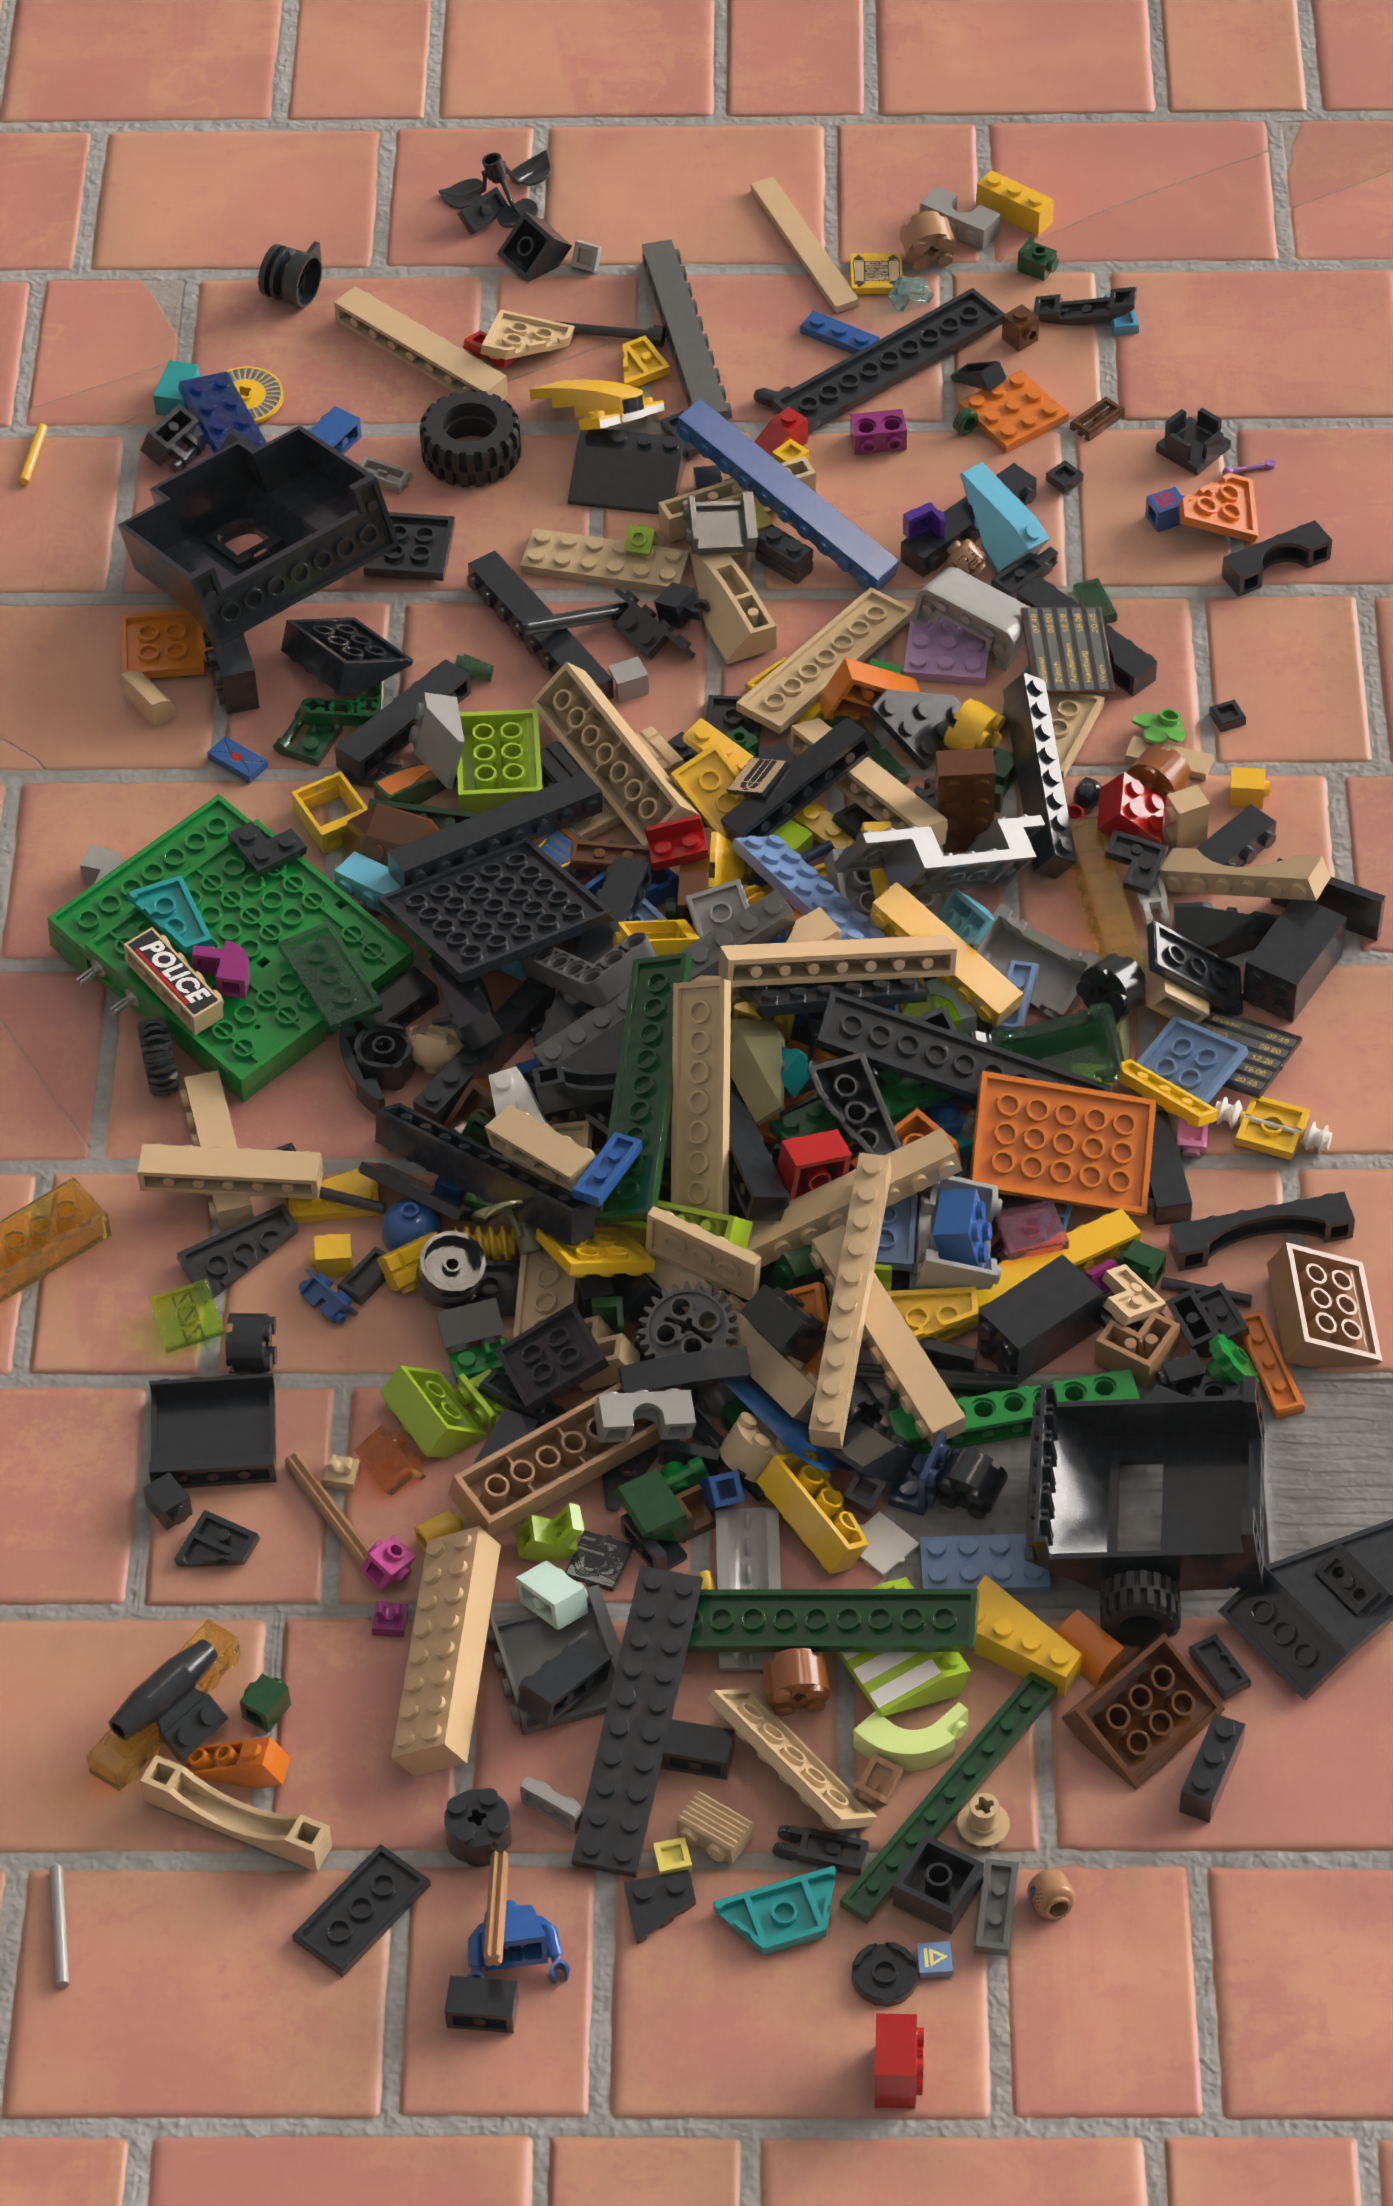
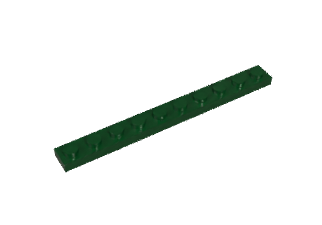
(949, 1794)

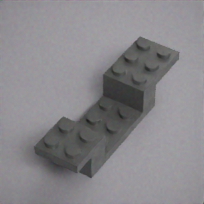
(918, 865)

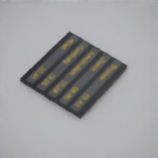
(1266, 1045)

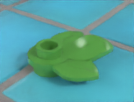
(1161, 726)

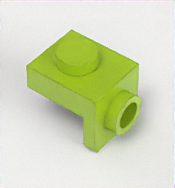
(640, 539)

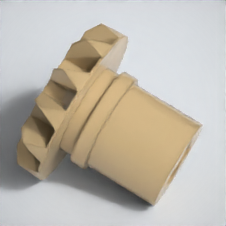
(983, 1821)

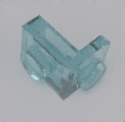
(909, 289)

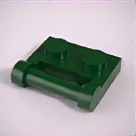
(313, 744)

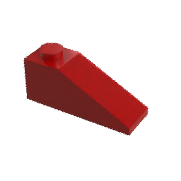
(781, 428)

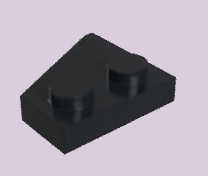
(658, 1901)

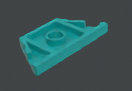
(781, 1912)

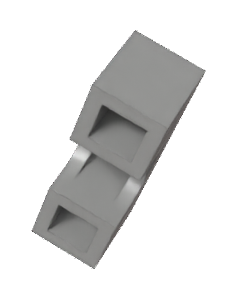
(973, 227)
(668, 1409)

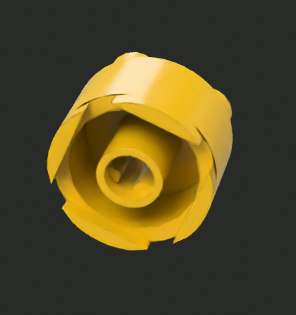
(975, 727)

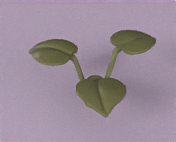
(524, 1232)

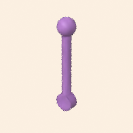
(1269, 464)

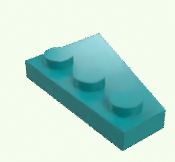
(173, 912)

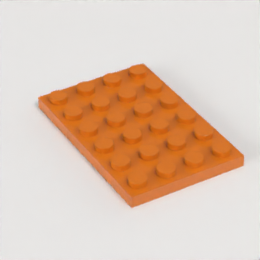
(1063, 1143)

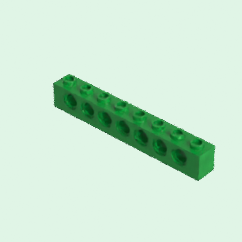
(997, 1406)

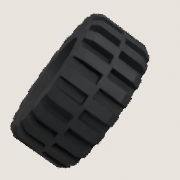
(476, 460)

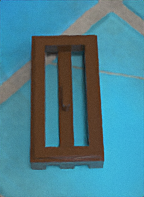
(1101, 420)

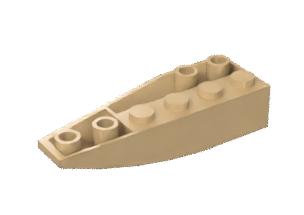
(736, 616)

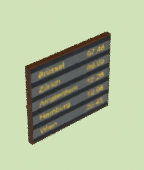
(1068, 649)

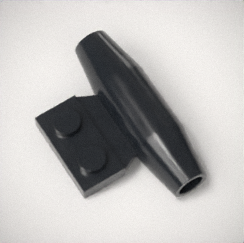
(170, 1699)

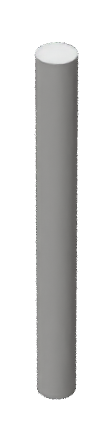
(59, 1926)

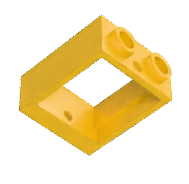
(308, 797)
(664, 935)

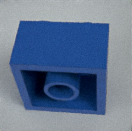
(961, 1227)

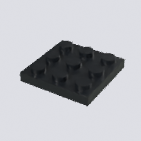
(422, 549)
(552, 1357)

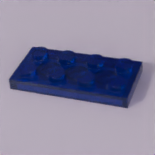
(219, 409)

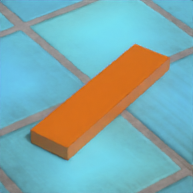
(1271, 1366)

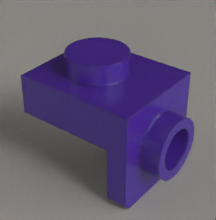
(922, 520)

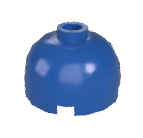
(408, 1221)

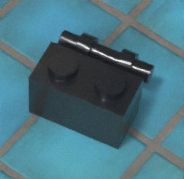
(170, 436)

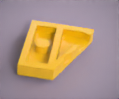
(642, 362)

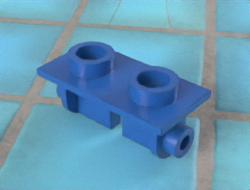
(318, 1289)

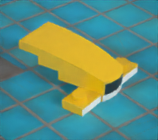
(603, 401)

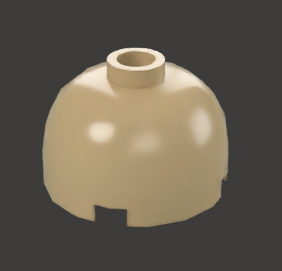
(434, 1046)

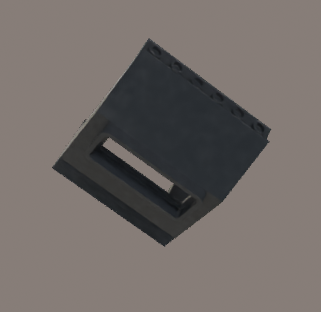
(1209, 1497)

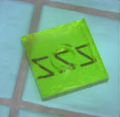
(186, 1315)

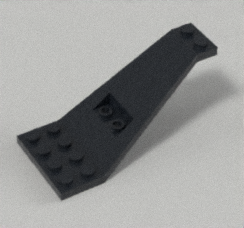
(1308, 1618)

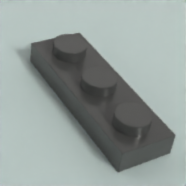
(996, 1907)

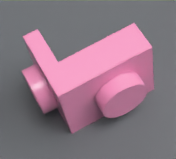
(1191, 1139)

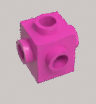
(387, 1563)

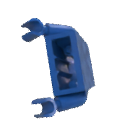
(527, 1942)

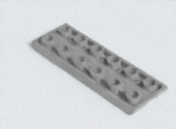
(747, 1560)

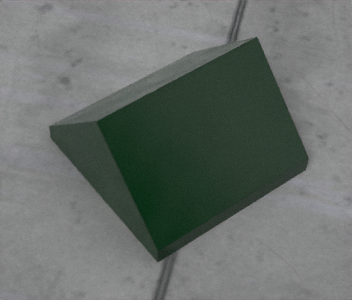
(654, 1508)

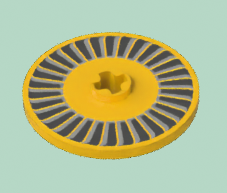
(259, 390)

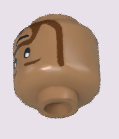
(966, 556)

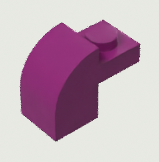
(228, 965)

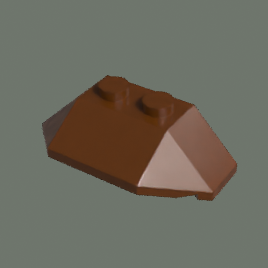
(384, 829)

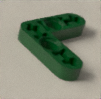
(324, 709)

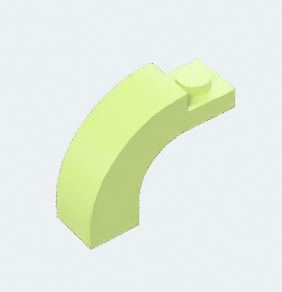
(912, 1748)

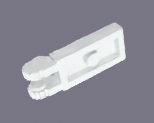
(1157, 900)

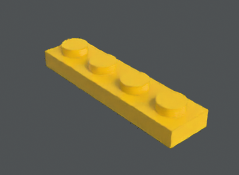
(1167, 1094)

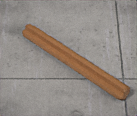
(327, 1508)
(496, 1908)

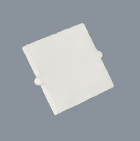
(887, 1544)

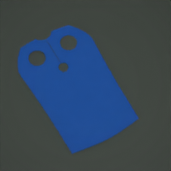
(787, 1429)

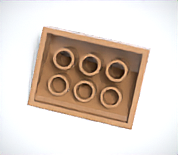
(1322, 1308)

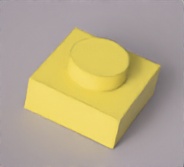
(672, 1856)

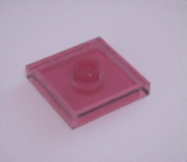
(1031, 1230)

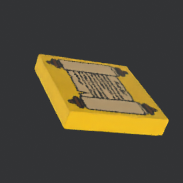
(874, 272)

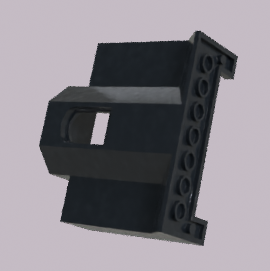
(295, 493)

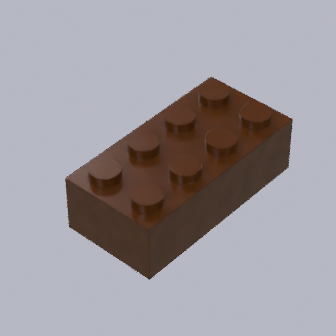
(965, 794)

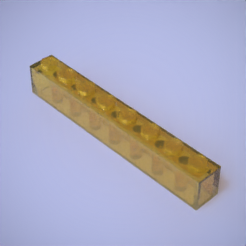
(1103, 894)

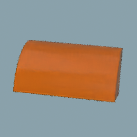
(1099, 1650)

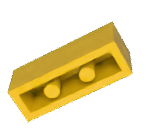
(1015, 202)

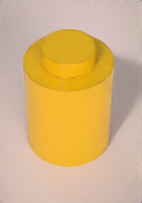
(438, 1526)

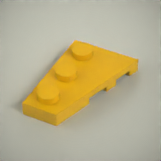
(936, 1309)

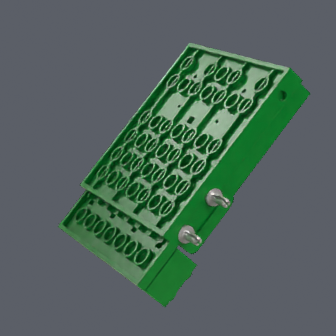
(277, 1019)

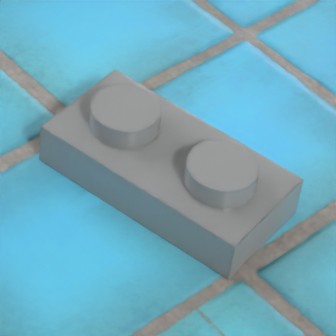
(544, 1800)

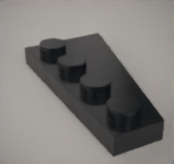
(237, 1249)

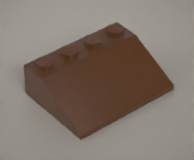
(1144, 1711)

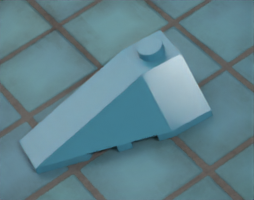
(1002, 519)
(966, 917)

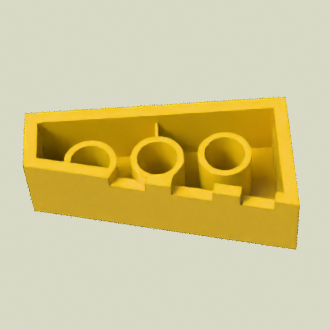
(814, 1510)

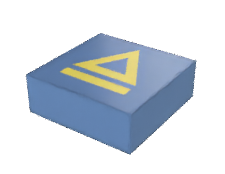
(934, 1960)

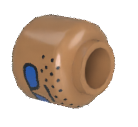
(1051, 1894)

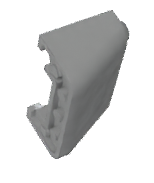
(975, 609)
(1058, 964)
(928, 1268)

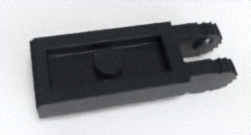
(822, 1848)

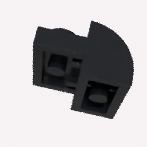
(1205, 1316)

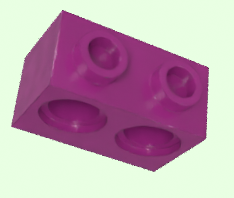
(878, 431)

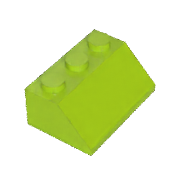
(431, 1411)

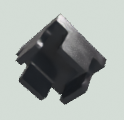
(1193, 442)

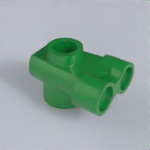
(684, 1477)

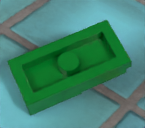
(476, 1360)

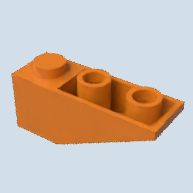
(241, 1763)

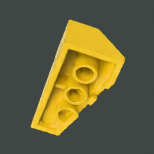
(726, 863)

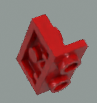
(677, 842)

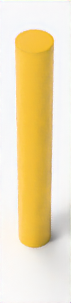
(33, 454)

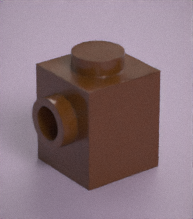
(1020, 327)

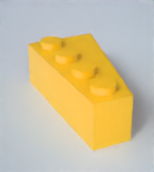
(1021, 1641)

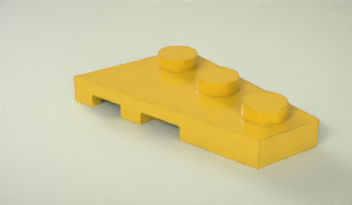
(322, 1210)

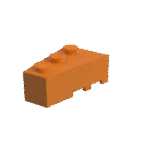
(857, 687)

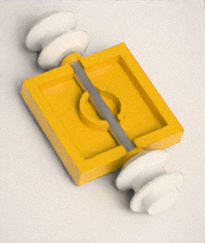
(1273, 1127)

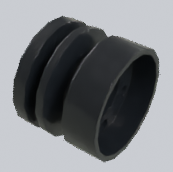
(290, 275)

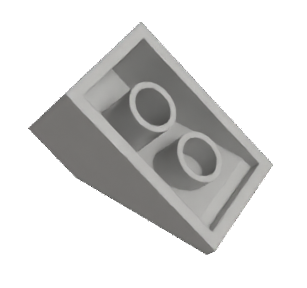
(438, 736)

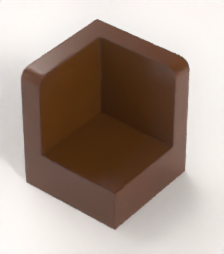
(698, 1515)

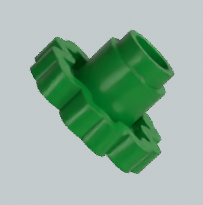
(1229, 1361)

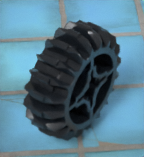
(158, 1056)

